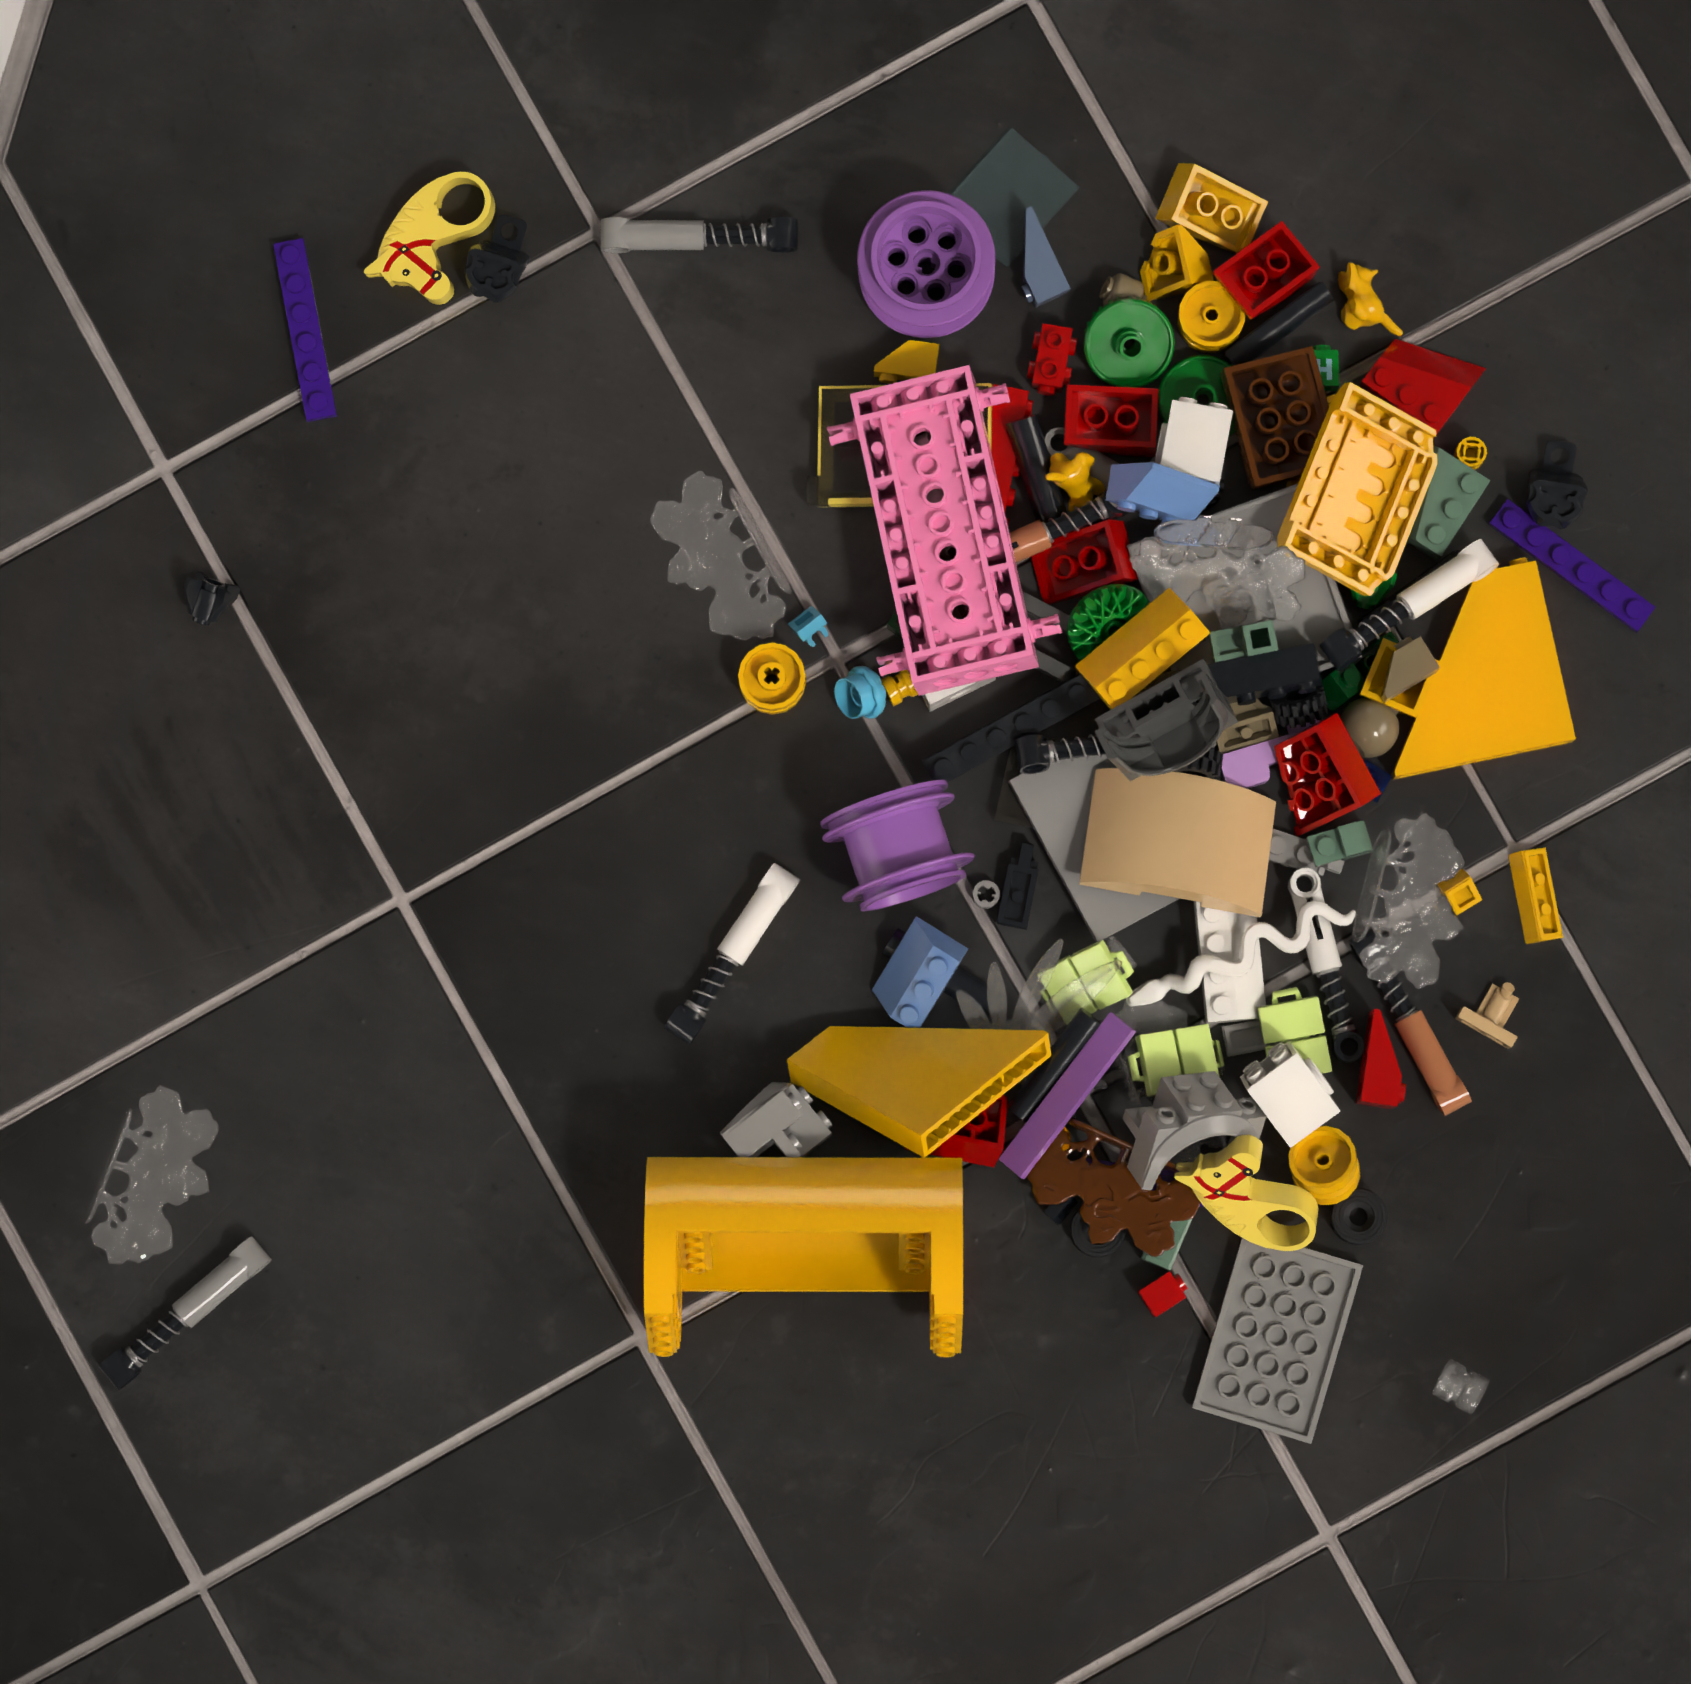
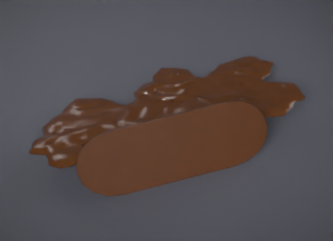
(1111, 1193)

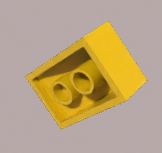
(1211, 208)

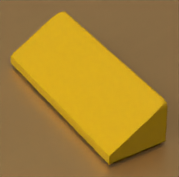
(1535, 895)

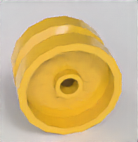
(1201, 332)
(766, 661)
(1325, 1165)

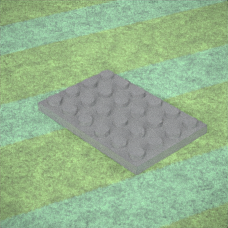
(1277, 1339)

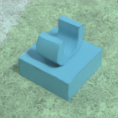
(807, 624)

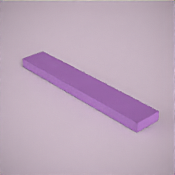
(1067, 1095)

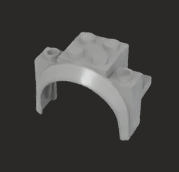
(1183, 1113)
(780, 1117)

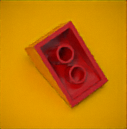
(1267, 270)
(1112, 419)
(1084, 562)
(1379, 1071)

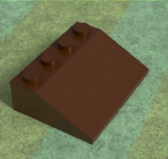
(1276, 414)

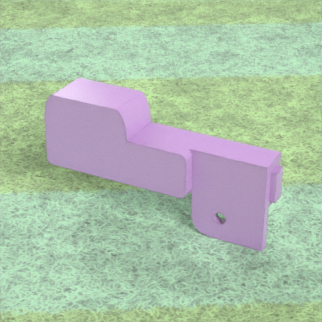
(1251, 764)

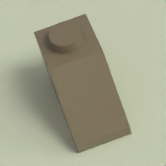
(1408, 667)

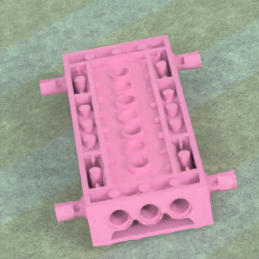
(970, 517)

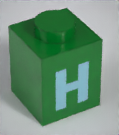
(1328, 366)

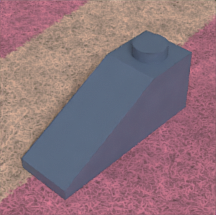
(1041, 270)

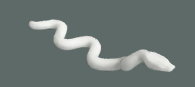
(1157, 988)

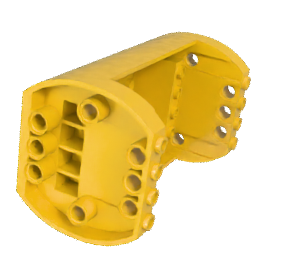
(803, 1230)

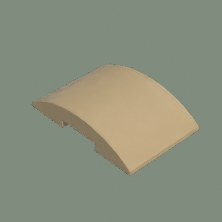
(1179, 839)

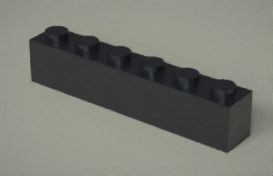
(1263, 674)

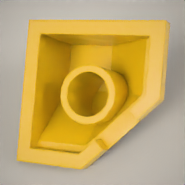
(1174, 264)

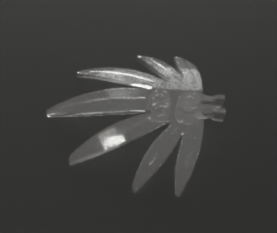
(1053, 1013)

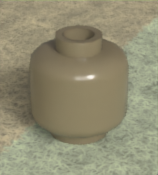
(1122, 287)

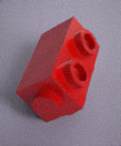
(1050, 369)

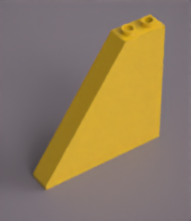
(1495, 680)
(916, 1080)

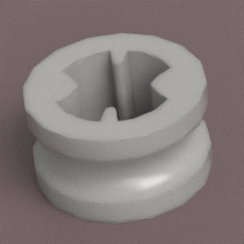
(984, 903)

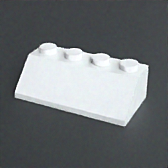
(1228, 997)

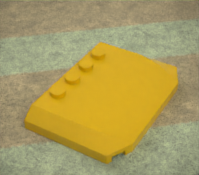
(1360, 490)

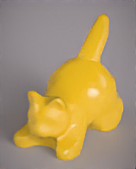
(1363, 304)
(1075, 478)

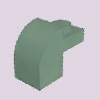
(1243, 641)
(1340, 843)

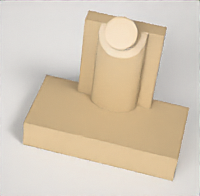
(1492, 1015)

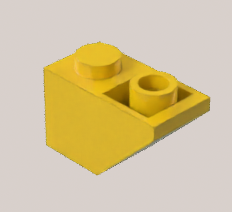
(908, 362)

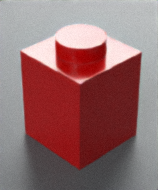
(1163, 1293)

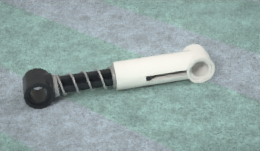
(1468, 566)
(734, 950)
(1325, 962)

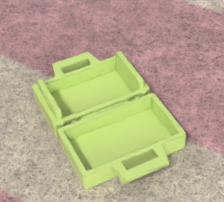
(1084, 961)
(1295, 1023)
(1174, 1054)

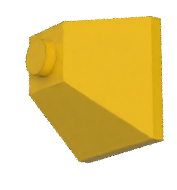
(1406, 702)

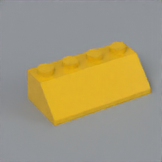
(1142, 649)

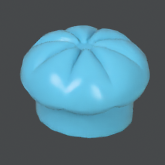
(860, 693)

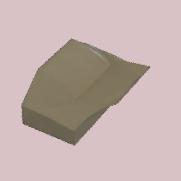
(1254, 726)

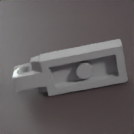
(1295, 854)

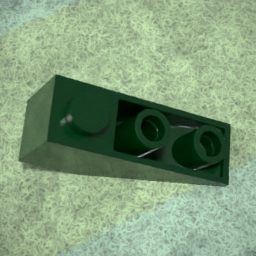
(1346, 683)

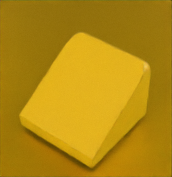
(1460, 892)

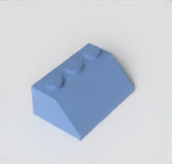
(1158, 491)
(918, 973)

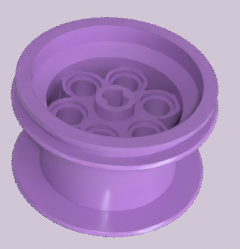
(936, 216)
(897, 845)

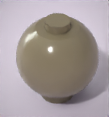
(1371, 726)

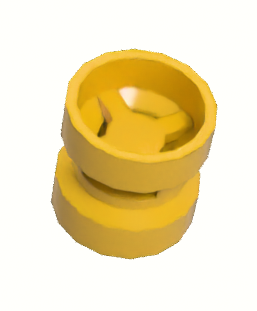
(1471, 457)
(899, 687)

